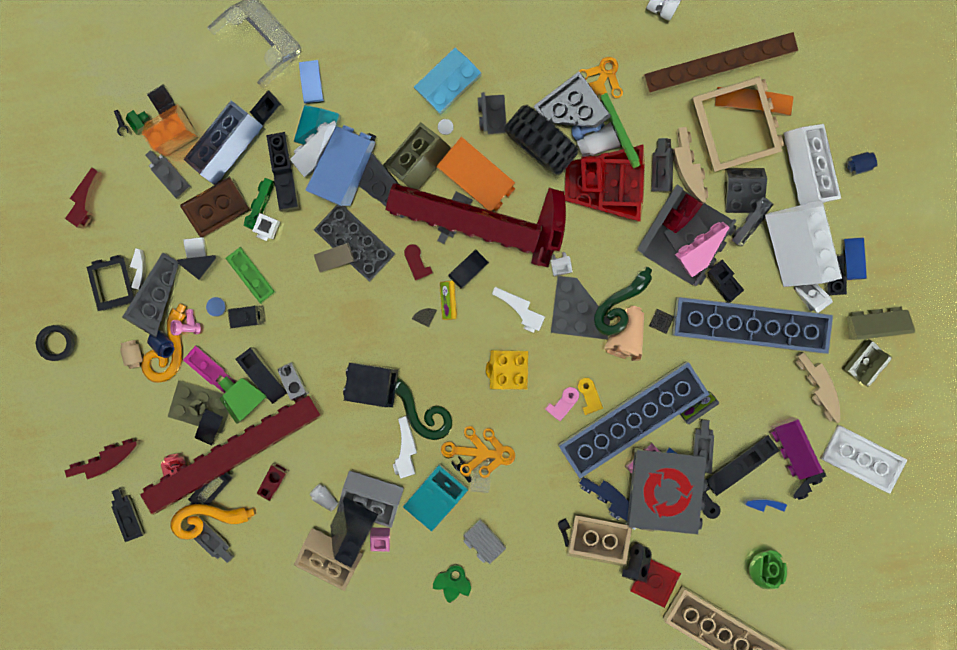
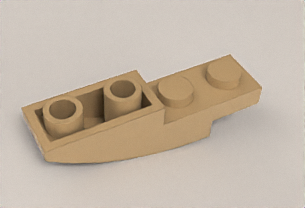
(690, 174)
(825, 393)

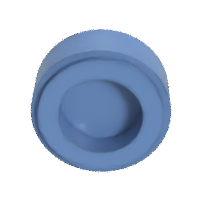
(216, 306)

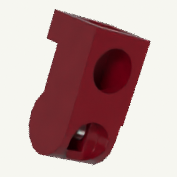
(413, 257)
(272, 481)

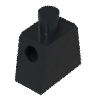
(246, 316)

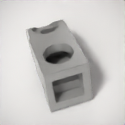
(292, 381)

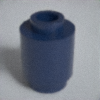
(862, 163)
(161, 344)

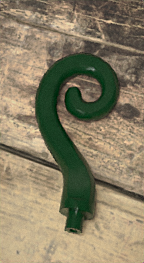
(638, 285)
(407, 398)

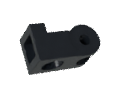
(711, 509)
(638, 564)

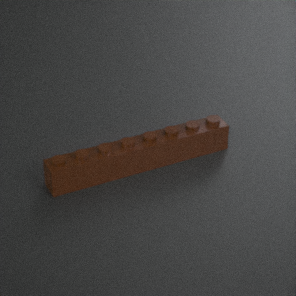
(720, 63)

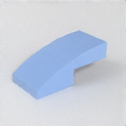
(311, 81)

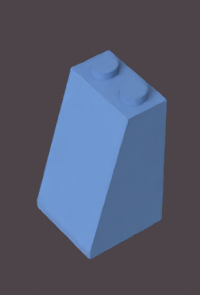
(341, 166)

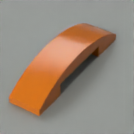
(751, 100)

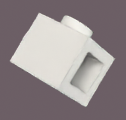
(265, 227)

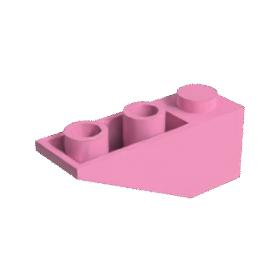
(701, 251)

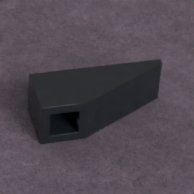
(261, 375)

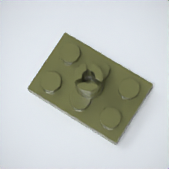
(192, 400)

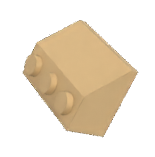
(599, 541)
(318, 559)

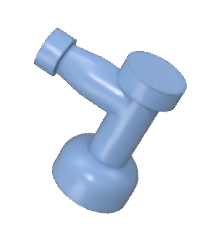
(579, 132)

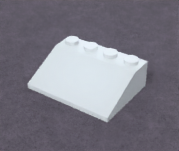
(803, 245)

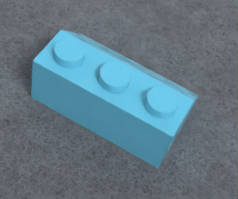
(448, 80)

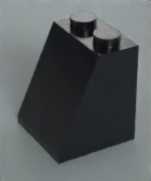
(350, 530)

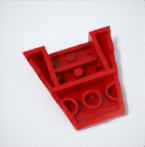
(621, 189)

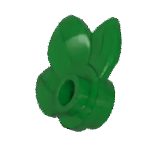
(452, 586)

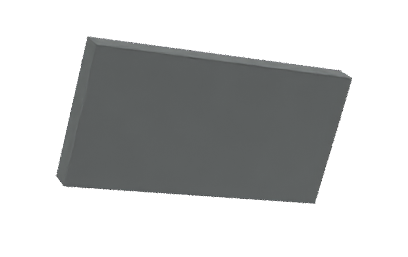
(367, 249)

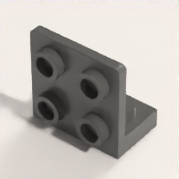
(493, 114)
(745, 189)

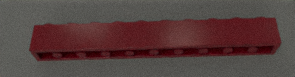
(229, 455)

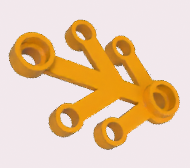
(598, 86)
(480, 453)

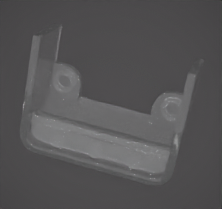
(283, 45)

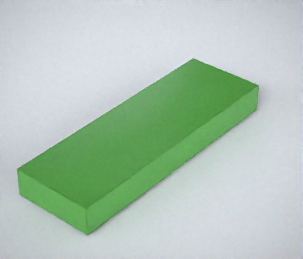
(250, 275)

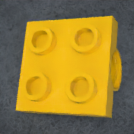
(508, 369)

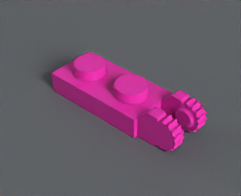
(206, 367)

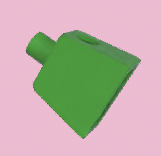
(239, 398)

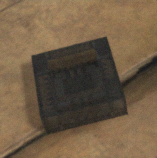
(661, 321)

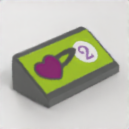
(699, 409)

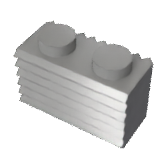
(484, 542)

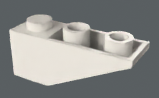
(309, 155)

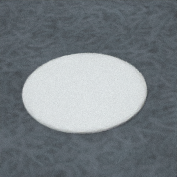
(445, 126)

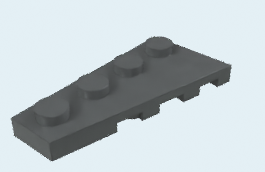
(377, 180)
(150, 301)

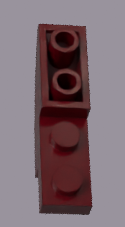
(553, 227)
(110, 458)

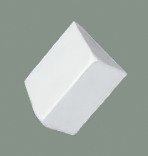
(195, 247)

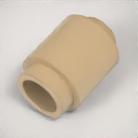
(131, 354)

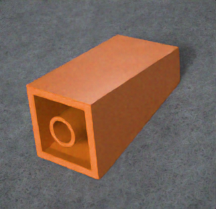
(169, 131)
(476, 175)

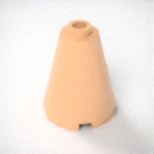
(629, 341)

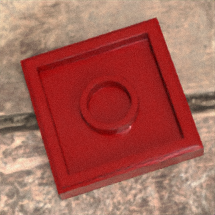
(659, 583)

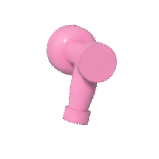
(177, 327)

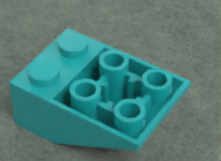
(436, 497)

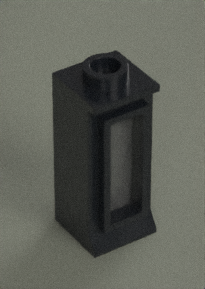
(210, 491)

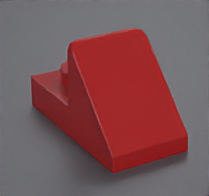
(592, 173)

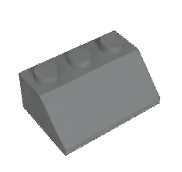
(374, 495)

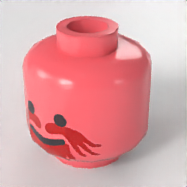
(171, 463)

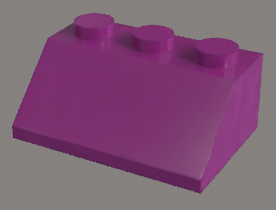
(796, 449)

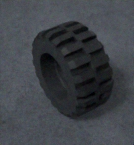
(541, 139)

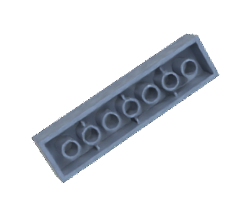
(752, 325)
(633, 419)

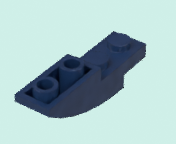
(607, 492)

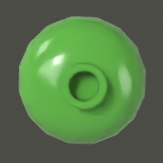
(768, 570)

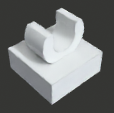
(561, 265)

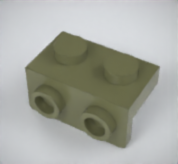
(868, 363)

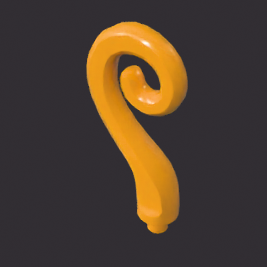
(175, 314)
(233, 516)

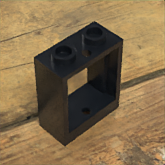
(99, 264)

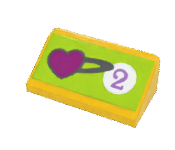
(448, 300)

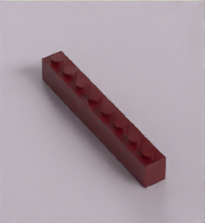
(463, 218)

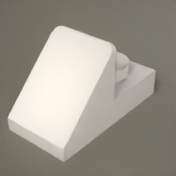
(813, 297)

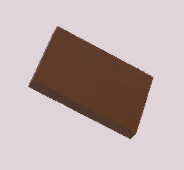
(215, 207)

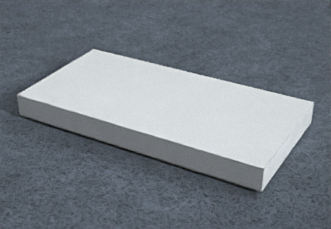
(864, 459)

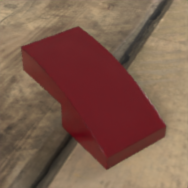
(683, 214)

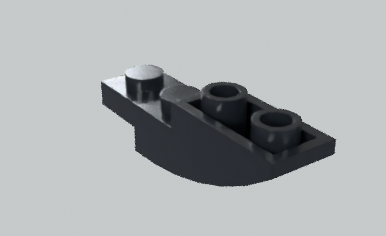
(282, 171)
(742, 465)

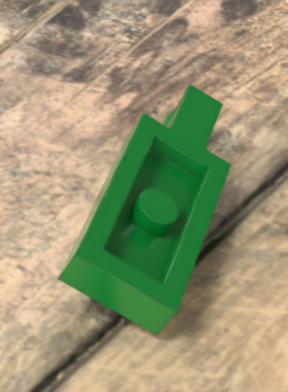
(259, 204)

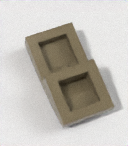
(334, 257)

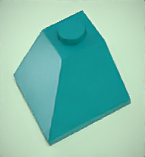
(311, 119)

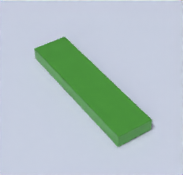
(620, 131)

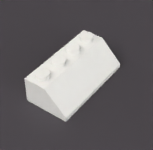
(812, 164)

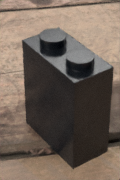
(370, 385)

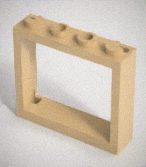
(767, 106)

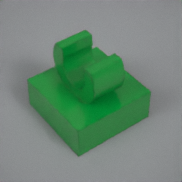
(136, 121)

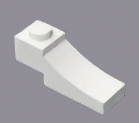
(529, 318)
(404, 464)

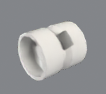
(664, 7)

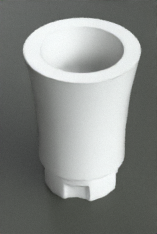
(599, 141)

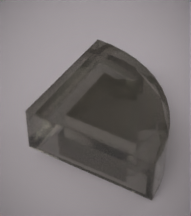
(425, 316)

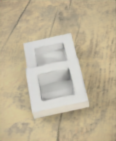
(138, 262)

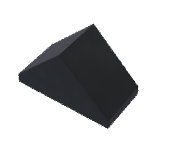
(266, 108)
(198, 266)

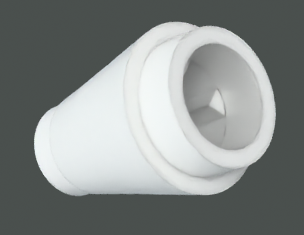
(323, 497)

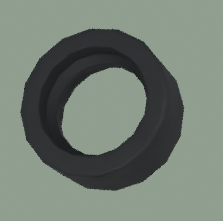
(55, 357)

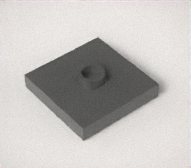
(687, 233)

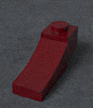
(80, 213)

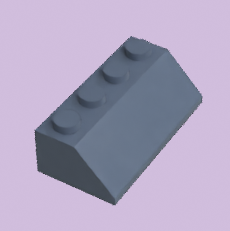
(223, 143)

